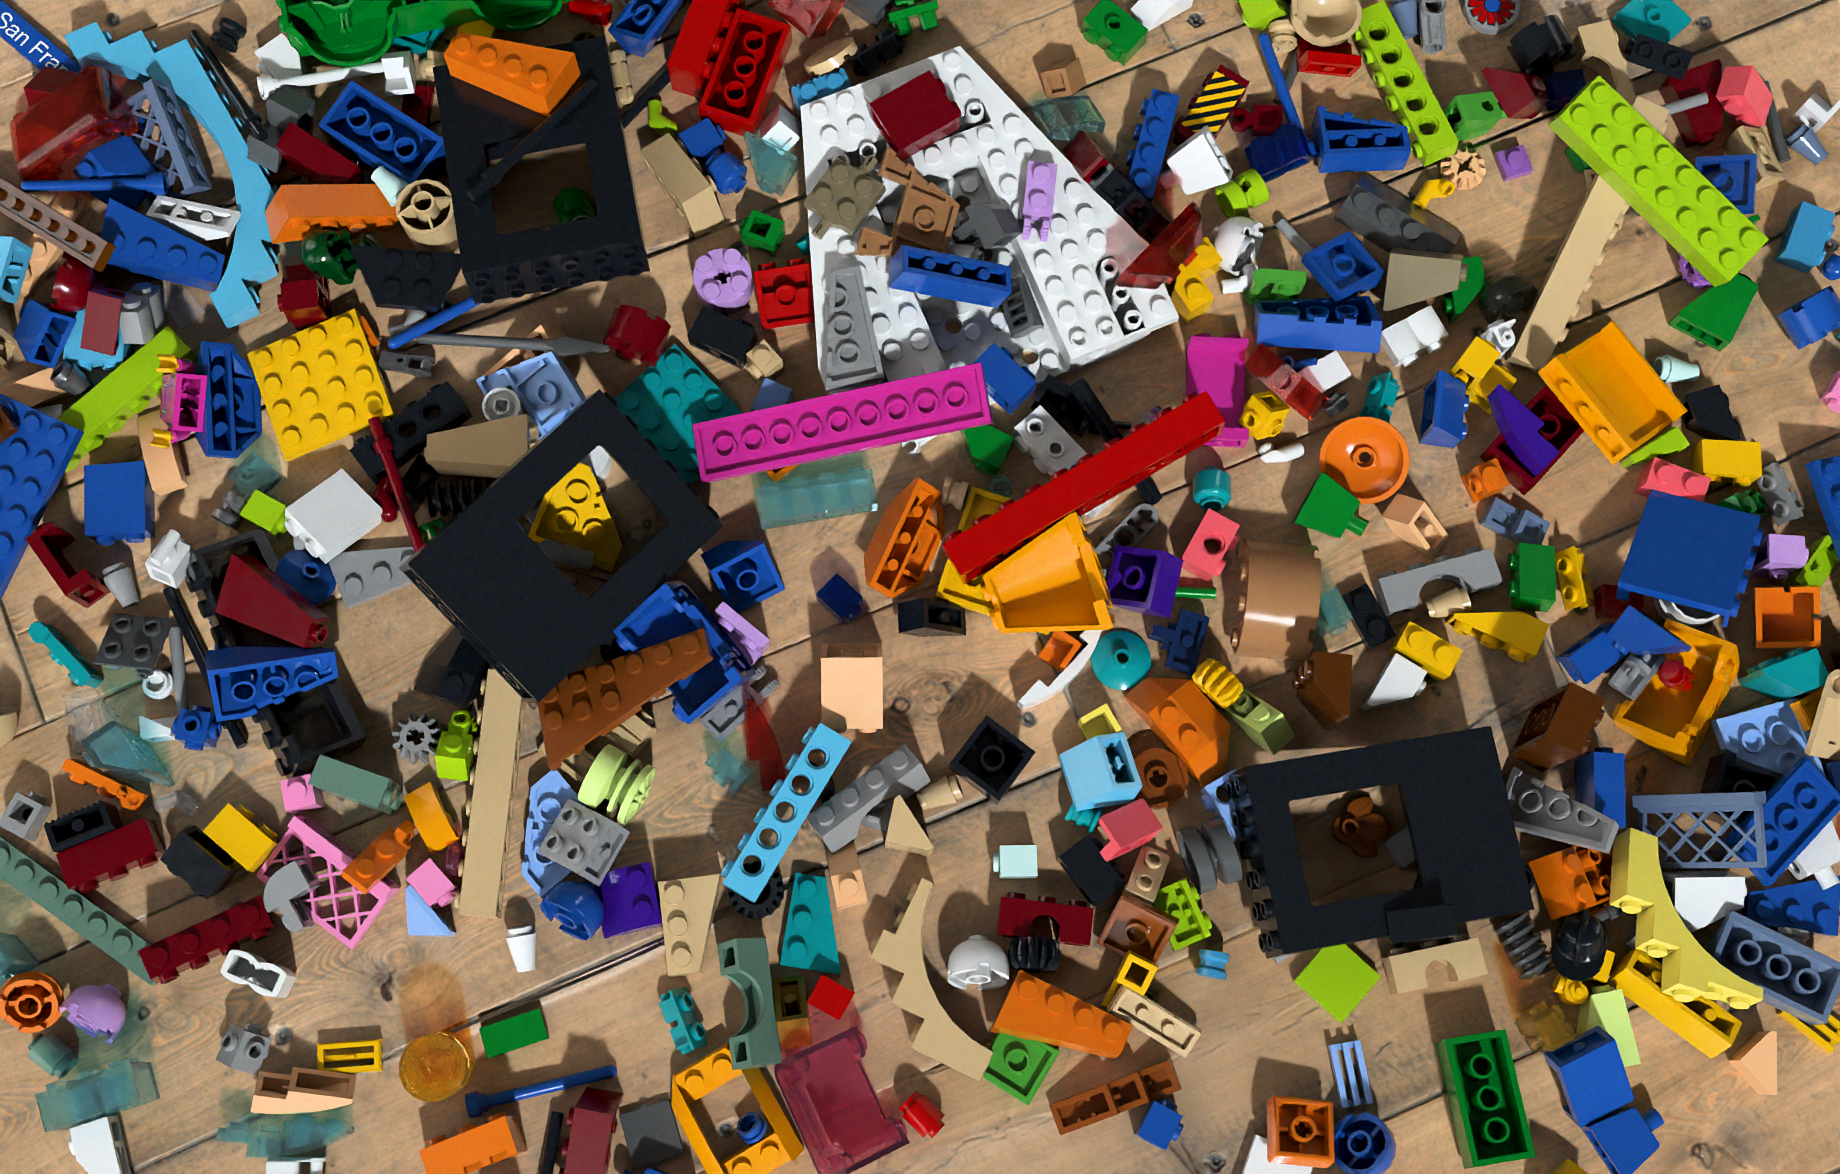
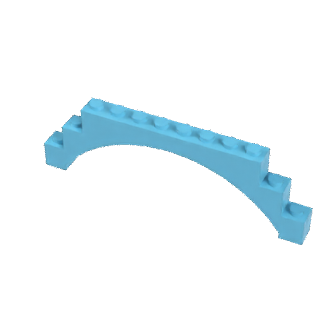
(140, 60)

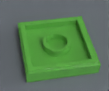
(1019, 1065)

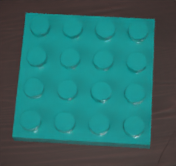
(668, 402)

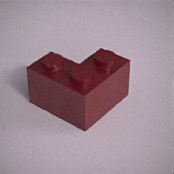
(304, 297)

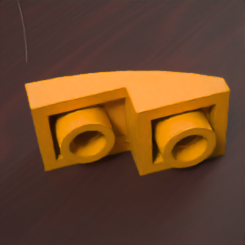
(430, 817)

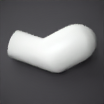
(1238, 284)
(1284, 454)

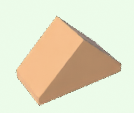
(1758, 1062)

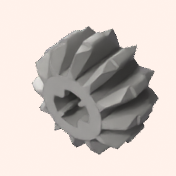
(406, 735)

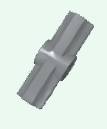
(1432, 25)

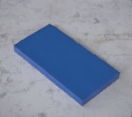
(1792, 818)

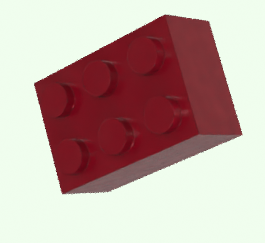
(1559, 430)

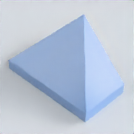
(423, 919)

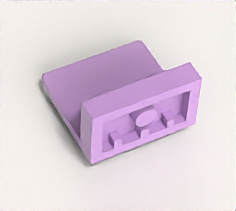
(744, 635)

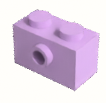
(1779, 556)

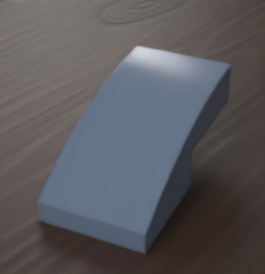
(1514, 524)

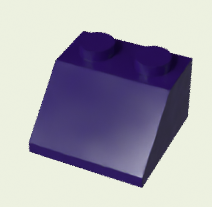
(1144, 580)
(630, 900)

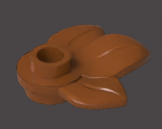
(1365, 825)

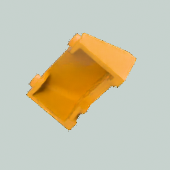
(1677, 719)

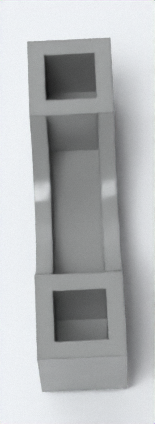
(1401, 591)
(840, 816)

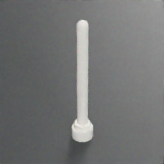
(270, 85)

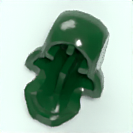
(330, 253)

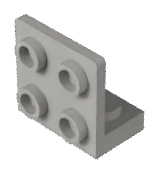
(584, 841)

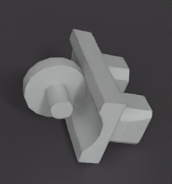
(1636, 673)

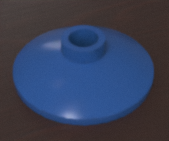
(313, 587)

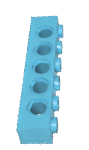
(833, 748)

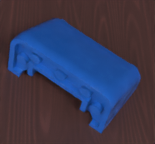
(676, 612)

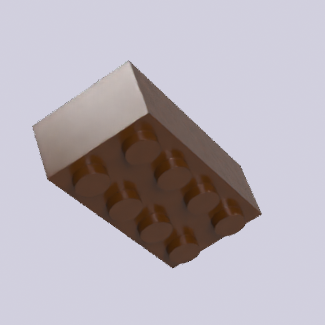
(1558, 727)

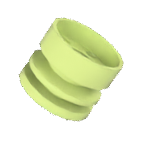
(611, 781)

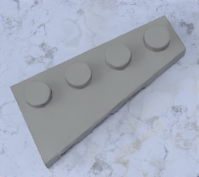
(852, 343)
(1555, 815)

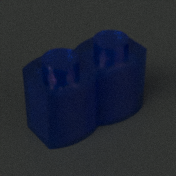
(1279, 152)

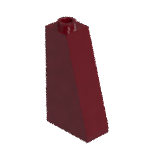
(270, 604)

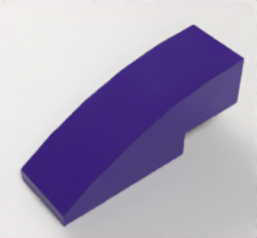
(1520, 430)

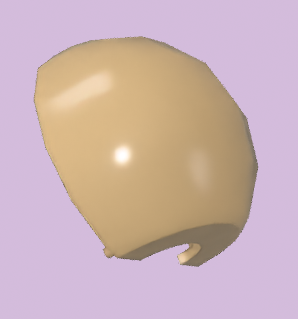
(1325, 21)

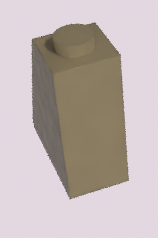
(1421, 276)

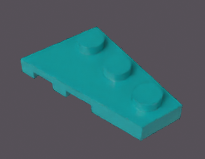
(810, 928)

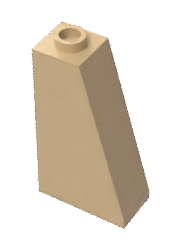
(481, 448)

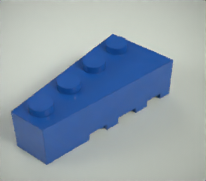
(158, 251)

